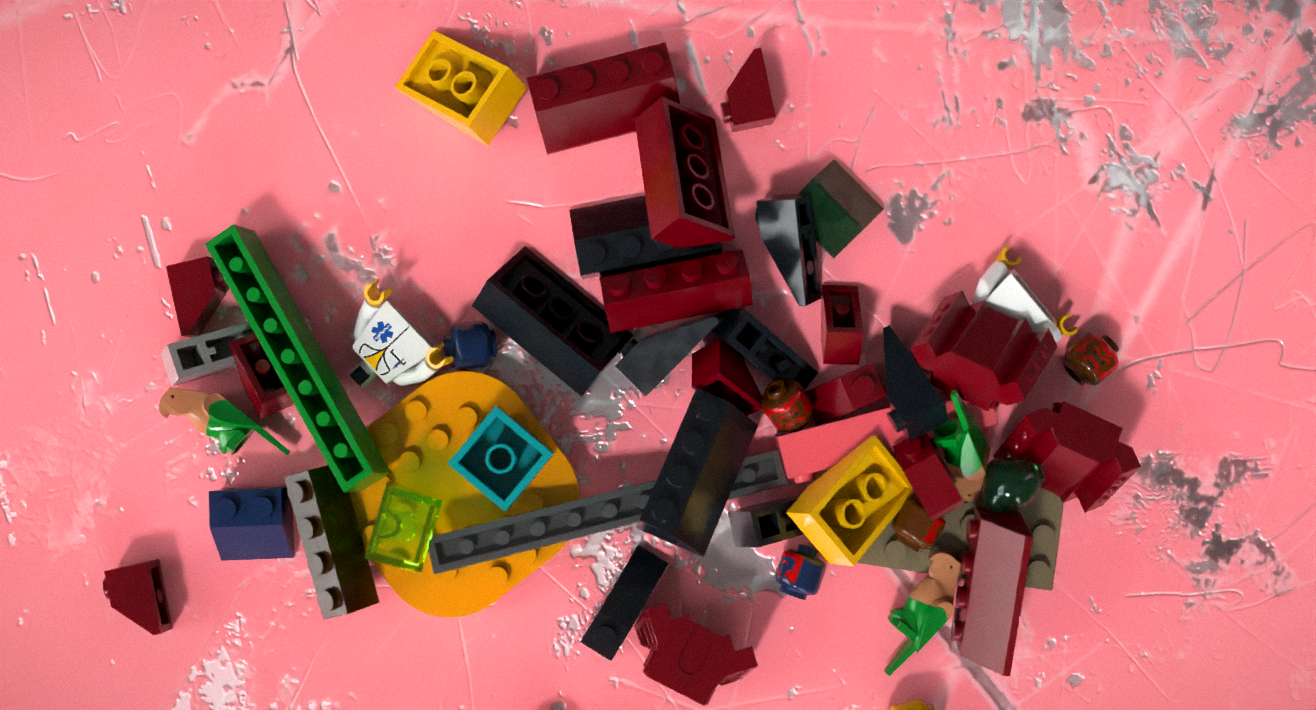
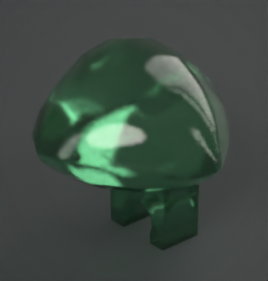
(1011, 484)

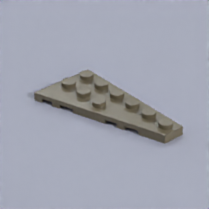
(1041, 516)

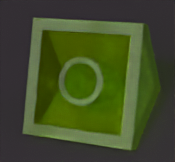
(403, 527)

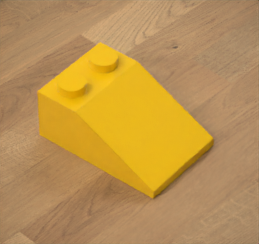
(462, 87)
(852, 503)

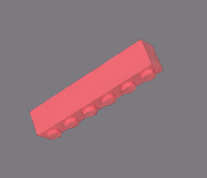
(828, 443)

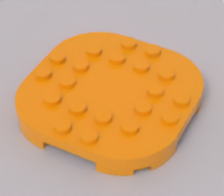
(417, 444)

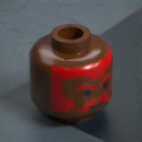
(1091, 359)
(787, 405)
(915, 527)

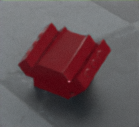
(982, 352)
(1077, 453)
(689, 655)

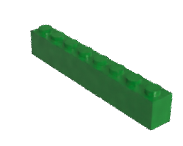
(298, 359)

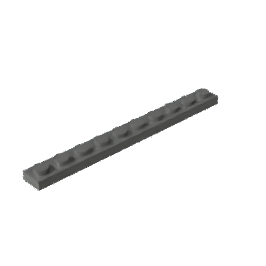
(577, 519)

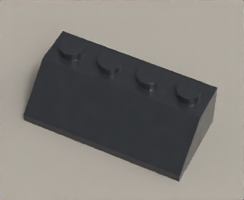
(618, 239)
(551, 320)
(698, 473)

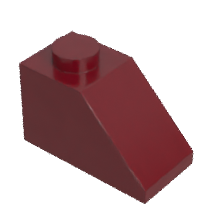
(749, 97)
(196, 293)
(841, 325)
(725, 375)
(259, 376)
(846, 393)
(929, 476)
(139, 595)

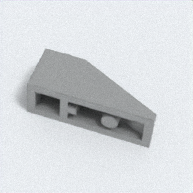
(201, 354)

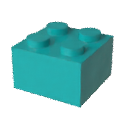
(501, 458)

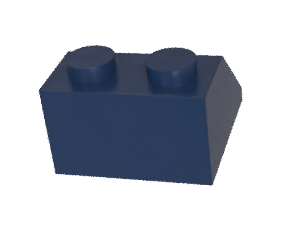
(252, 523)

